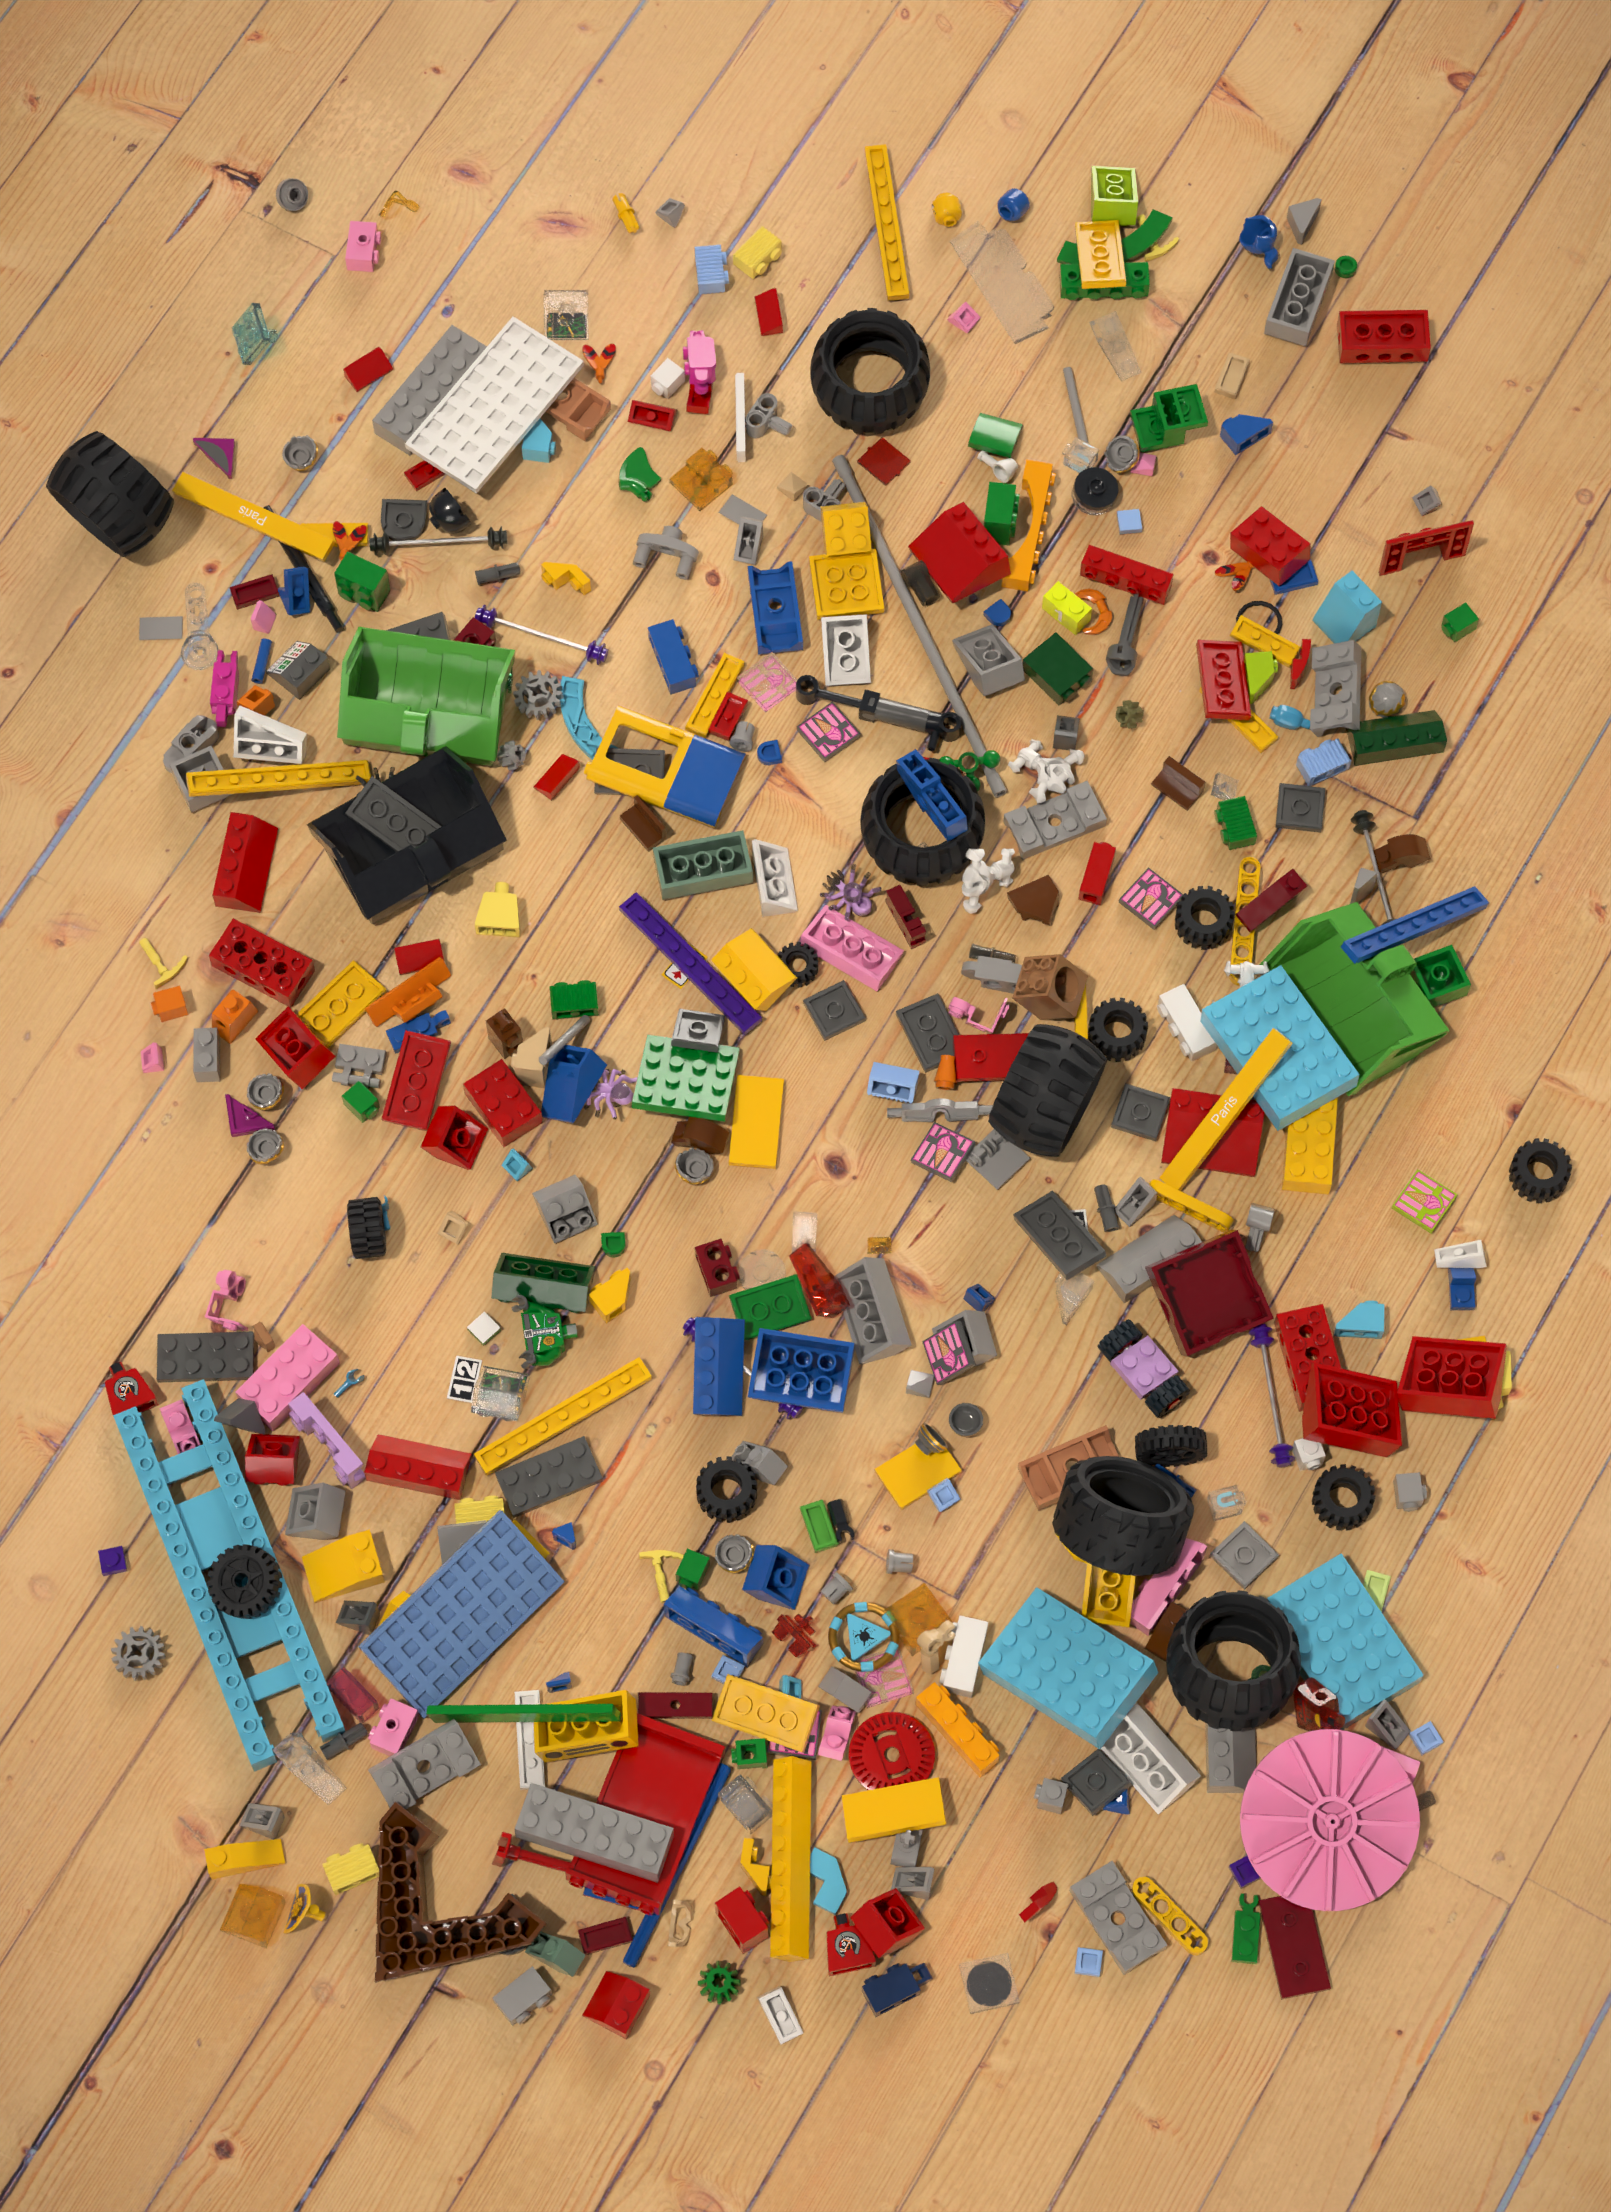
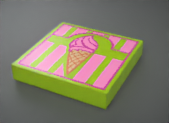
(1424, 1201)

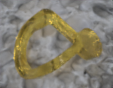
(410, 204)

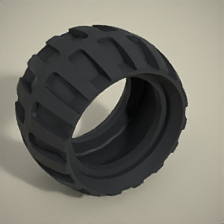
(866, 332)
(110, 493)
(913, 862)
(1047, 1090)
(1240, 1619)

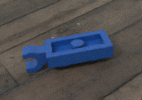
(423, 1024)

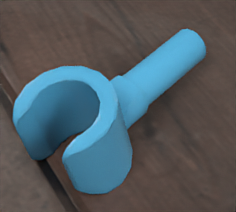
(385, 1207)
(350, 1380)

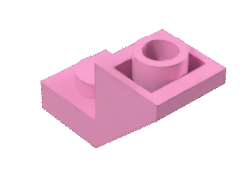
(180, 1426)
(837, 1732)

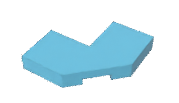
(833, 1889)

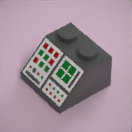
(299, 668)

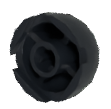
(447, 513)

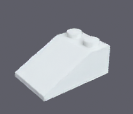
(846, 650)

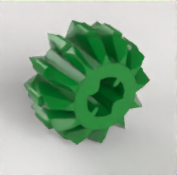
(709, 1982)

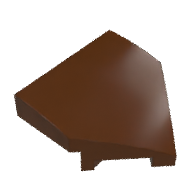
(1035, 899)

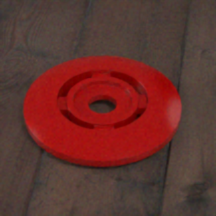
(911, 1741)

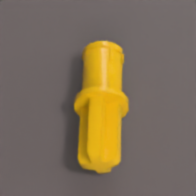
(626, 213)

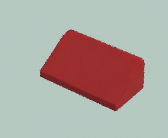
(769, 312)
(367, 369)
(652, 415)
(557, 776)
(417, 956)

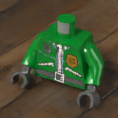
(542, 1333)

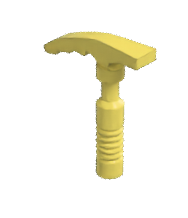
(1156, 250)
(163, 971)
(659, 1576)

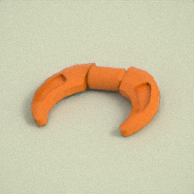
(1105, 615)

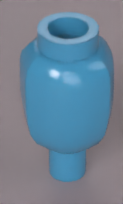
(1288, 717)

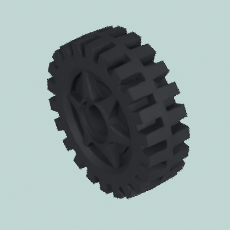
(1171, 1445)
(228, 1576)

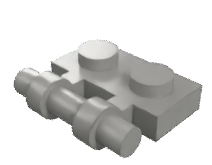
(362, 1060)

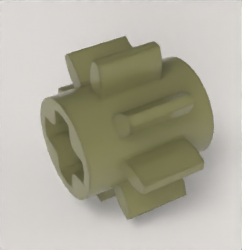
(1129, 714)

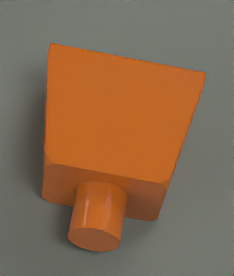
(234, 1014)

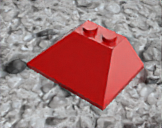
(1452, 541)

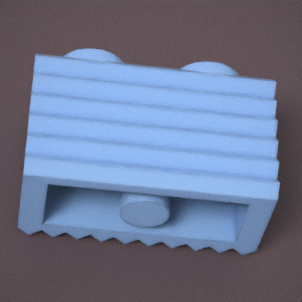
(710, 270)
(1323, 761)
(893, 1082)

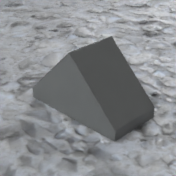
(1066, 733)
(242, 1415)
(359, 1616)

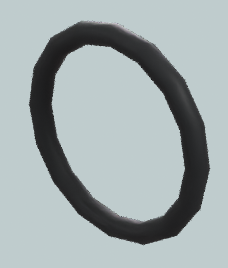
(1266, 604)

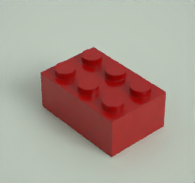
(1270, 546)
(502, 1103)

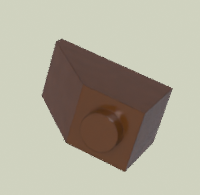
(1160, 1638)

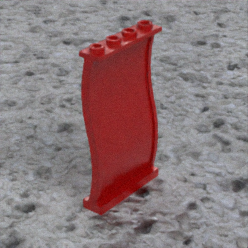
(660, 1782)

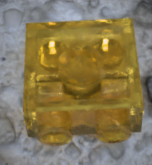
(702, 478)

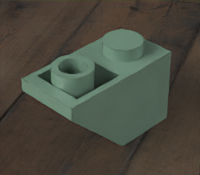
(556, 1953)

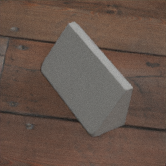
(1363, 885)

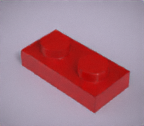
(728, 716)

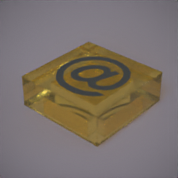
(879, 1245)

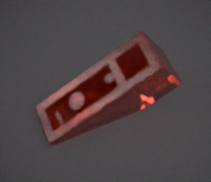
(819, 1283)

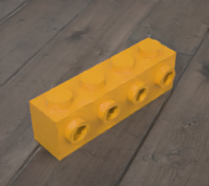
(957, 1729)

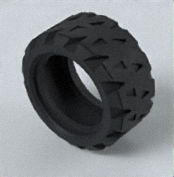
(1123, 1515)

